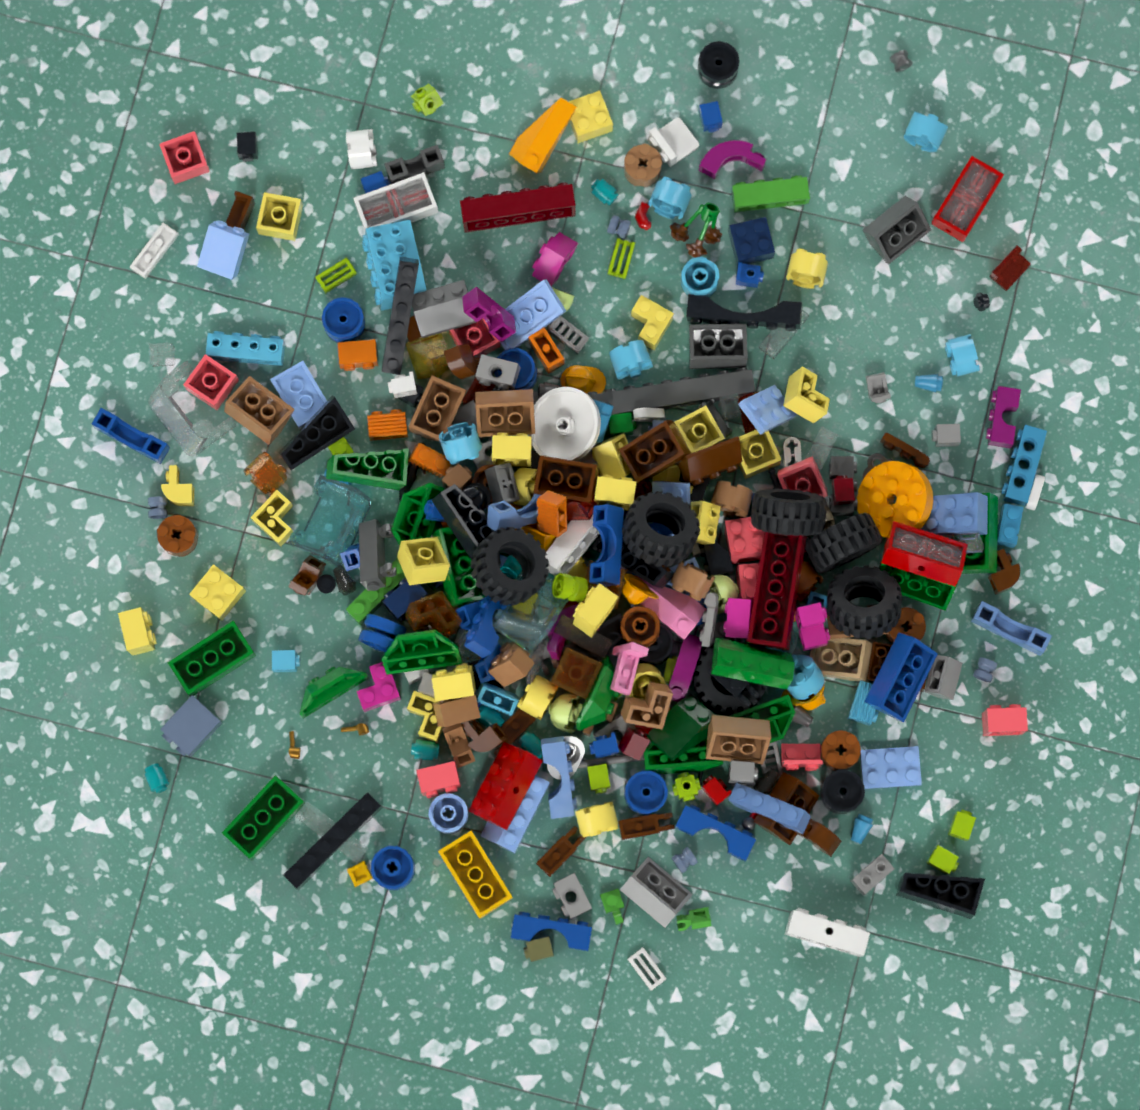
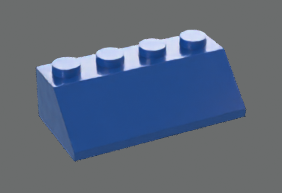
(901, 677)

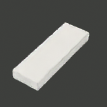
(154, 250)

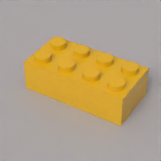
(475, 874)

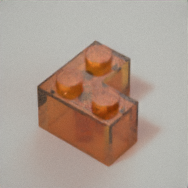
(433, 611)

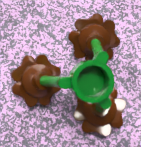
(708, 234)

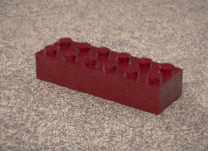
(518, 207)
(776, 591)

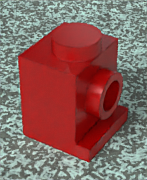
(715, 790)

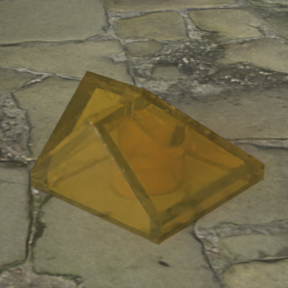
(428, 356)

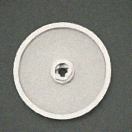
(565, 424)

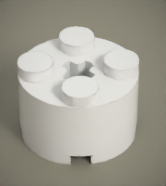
(361, 149)

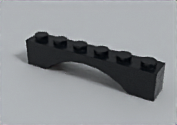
(400, 315)
(783, 315)
(717, 558)
(332, 840)

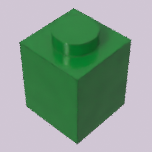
(621, 424)

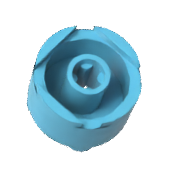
(925, 132)
(670, 198)
(706, 270)
(962, 355)
(630, 359)
(460, 442)
(806, 678)

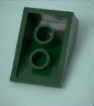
(683, 728)

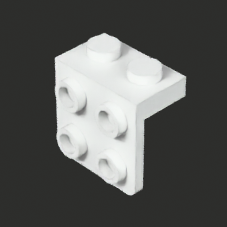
(673, 141)

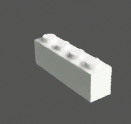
(570, 546)

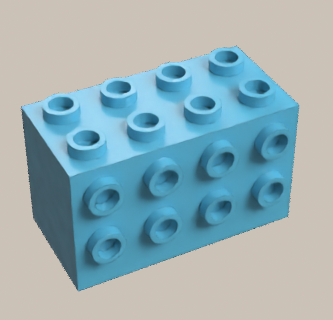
(383, 248)

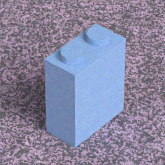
(223, 249)

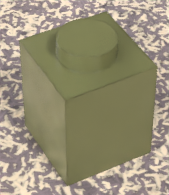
(538, 949)

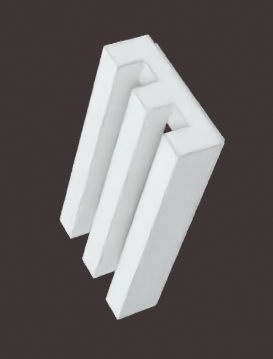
(656, 982)

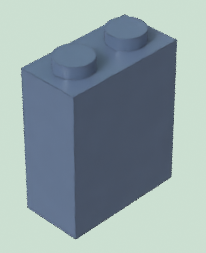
(190, 727)

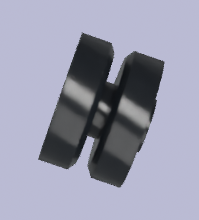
(718, 65)
(664, 645)
(853, 791)

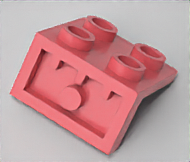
(801, 756)

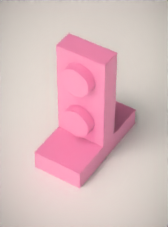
(626, 666)

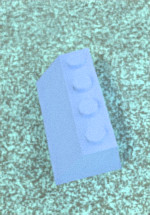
(512, 837)

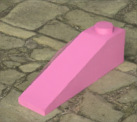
(674, 609)

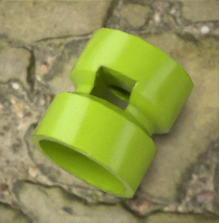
(569, 587)

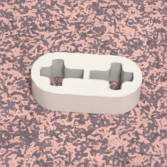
(648, 414)
(787, 451)
(1035, 492)

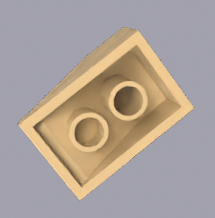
(844, 659)

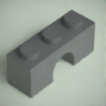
(426, 162)
(842, 466)

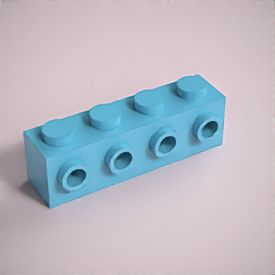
(245, 349)

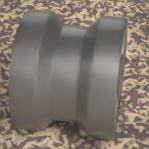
(901, 60)

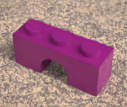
(479, 306)
(1004, 400)

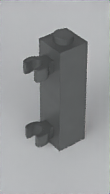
(372, 554)

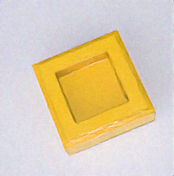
(359, 874)

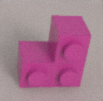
(553, 258)
(738, 617)
(811, 627)
(382, 692)

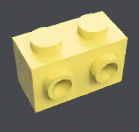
(708, 518)

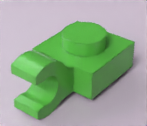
(612, 903)
(697, 918)

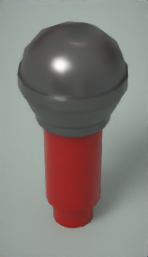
(748, 823)

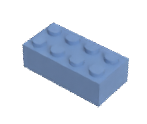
(958, 514)

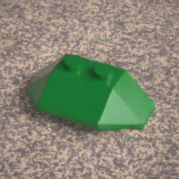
(410, 518)
(420, 652)
(329, 687)
(600, 698)
(778, 712)
(690, 761)

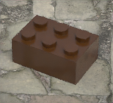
(654, 451)

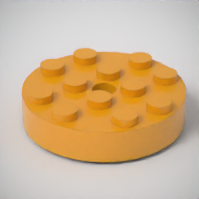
(896, 479)

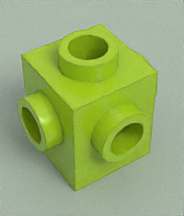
(426, 100)
(686, 795)

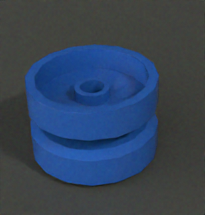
(333, 318)
(528, 371)
(382, 632)
(657, 792)
(384, 860)

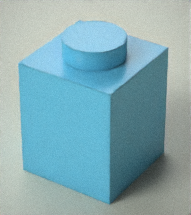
(285, 661)

